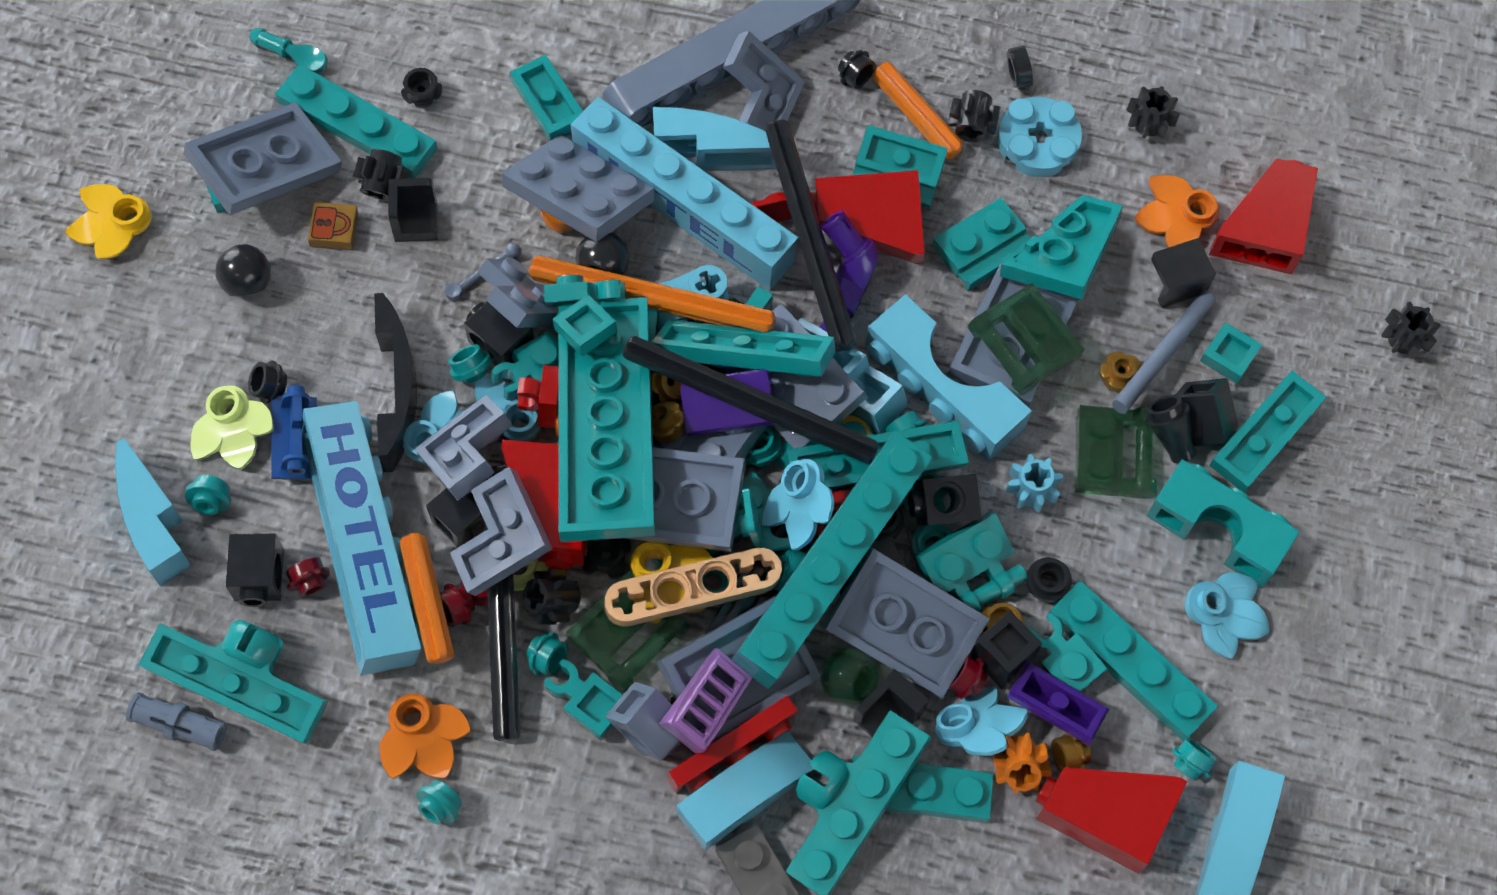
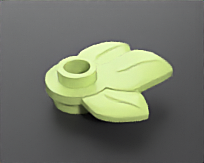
(232, 432)

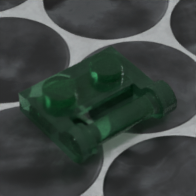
(1037, 331)
(1101, 453)
(601, 638)

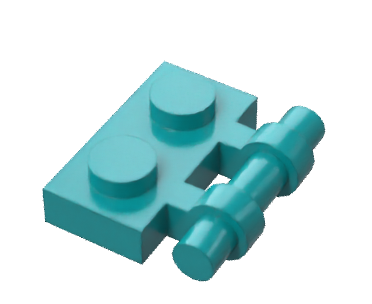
(968, 553)

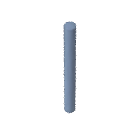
(1163, 352)

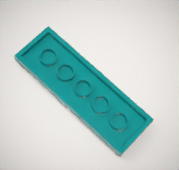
(606, 433)

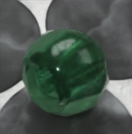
(849, 676)

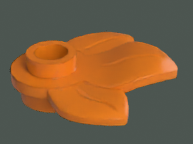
(1172, 211)
(425, 743)

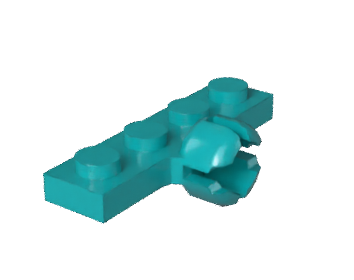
(237, 676)
(853, 801)

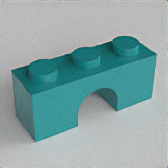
(1257, 535)

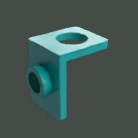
(751, 525)

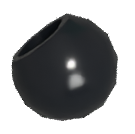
(607, 254)
(243, 270)

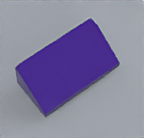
(709, 415)
(1058, 703)

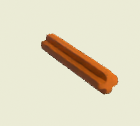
(917, 109)
(426, 598)

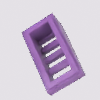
(685, 732)

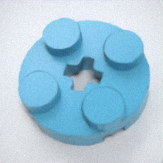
(1041, 114)

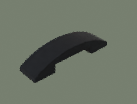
(392, 426)

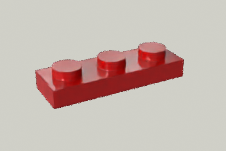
(732, 746)

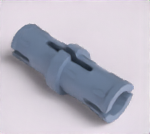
(176, 721)

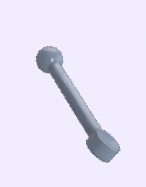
(455, 291)

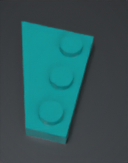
(1069, 250)

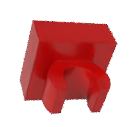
(541, 395)

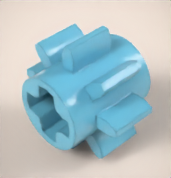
(1026, 491)

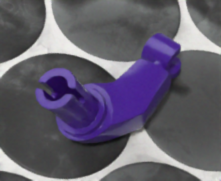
(857, 259)

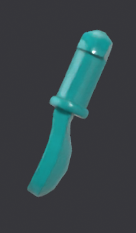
(306, 55)

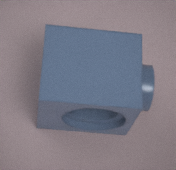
(638, 720)

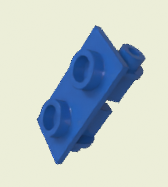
(287, 447)

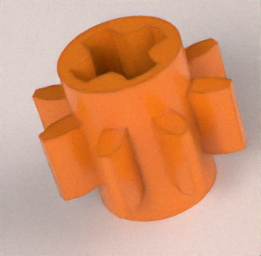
(1022, 763)

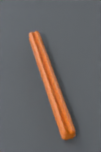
(663, 297)

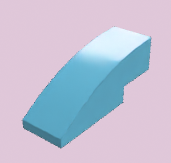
(713, 139)
(885, 396)
(148, 516)
(744, 790)
(1240, 831)

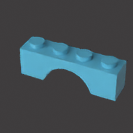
(986, 414)

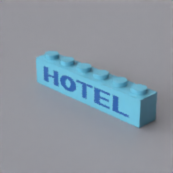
(690, 195)
(360, 537)

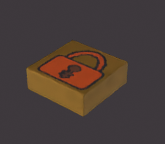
(333, 225)

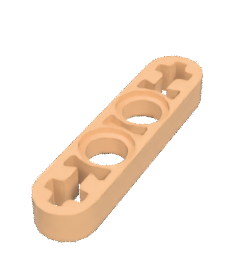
(695, 593)

